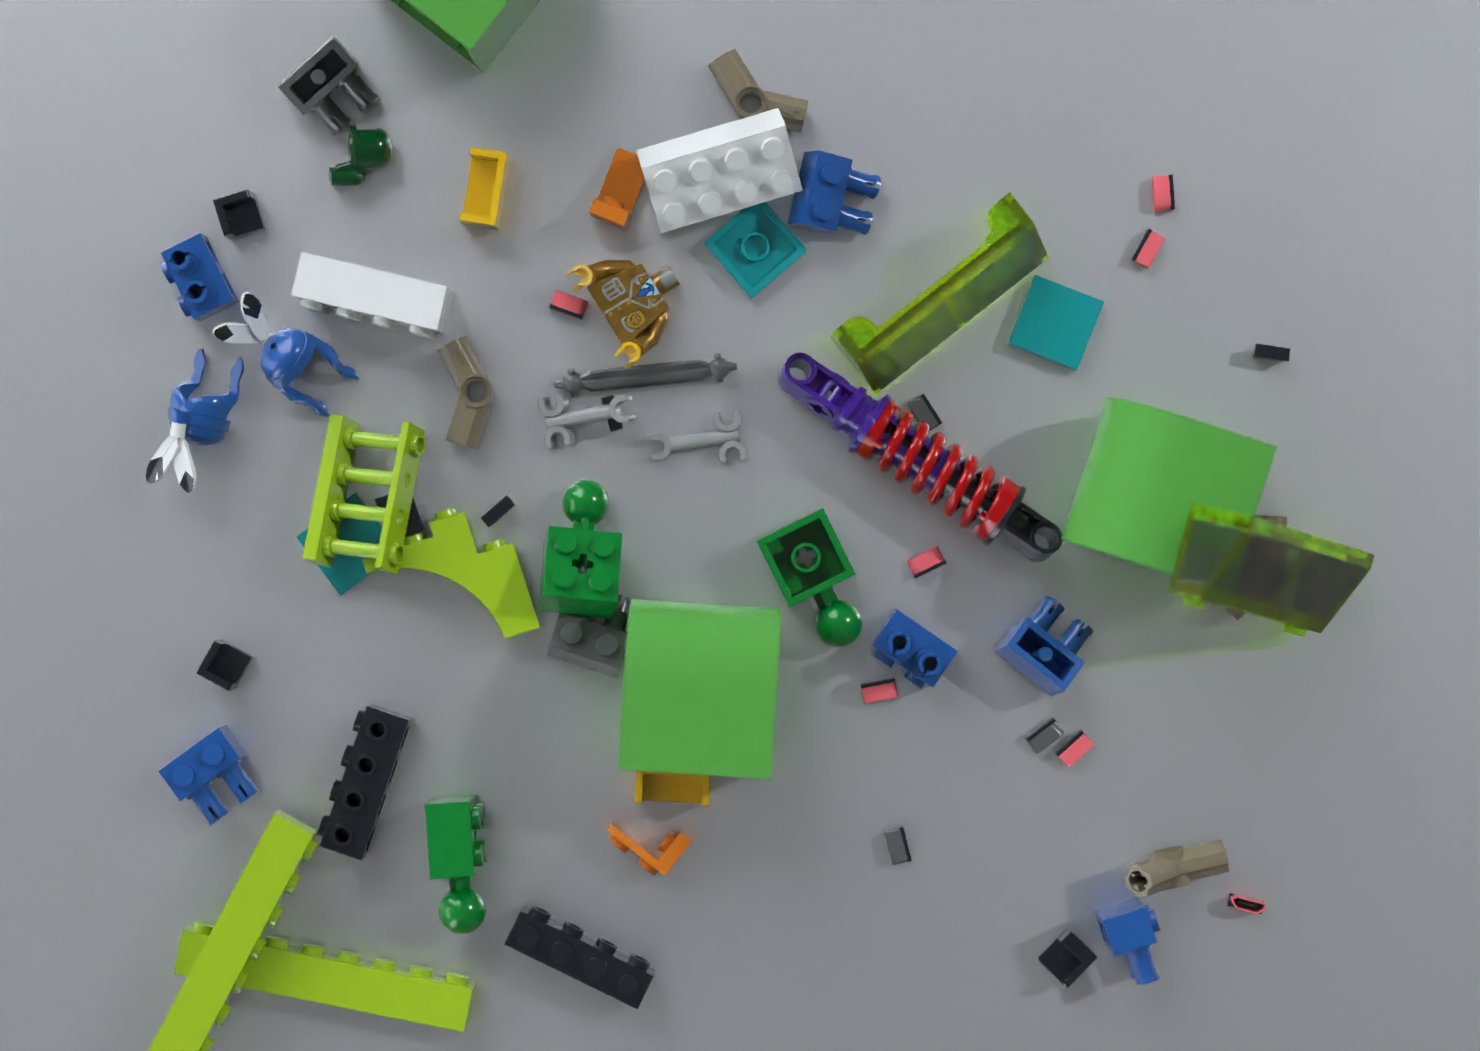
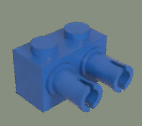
(824, 185)
(198, 277)
(912, 648)
(1038, 654)
(210, 758)
(1130, 930)

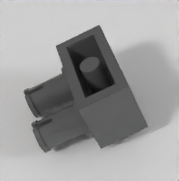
(317, 75)
(592, 644)

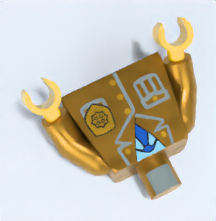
(629, 302)

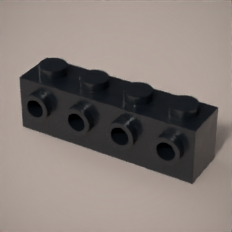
(365, 781)
(580, 956)

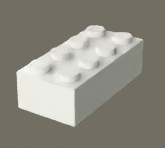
(720, 170)
(372, 293)

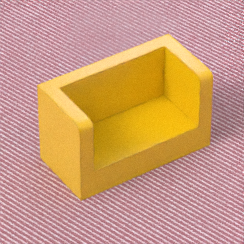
(485, 188)
(672, 787)

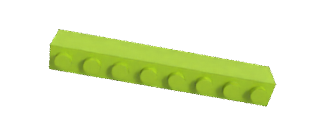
(237, 935)
(347, 980)

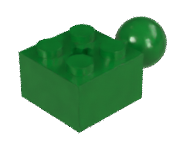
(584, 550)
(837, 620)
(457, 855)

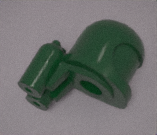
(366, 151)

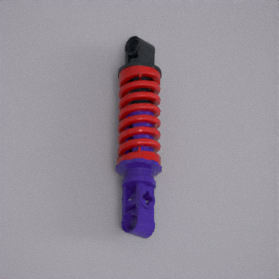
(884, 432)

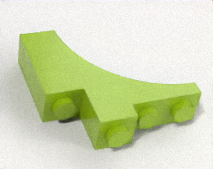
(489, 576)

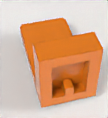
(619, 190)
(671, 848)

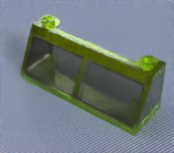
(948, 304)
(1265, 569)

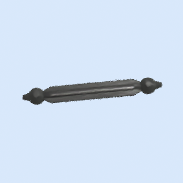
(645, 375)

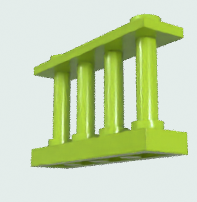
(332, 487)

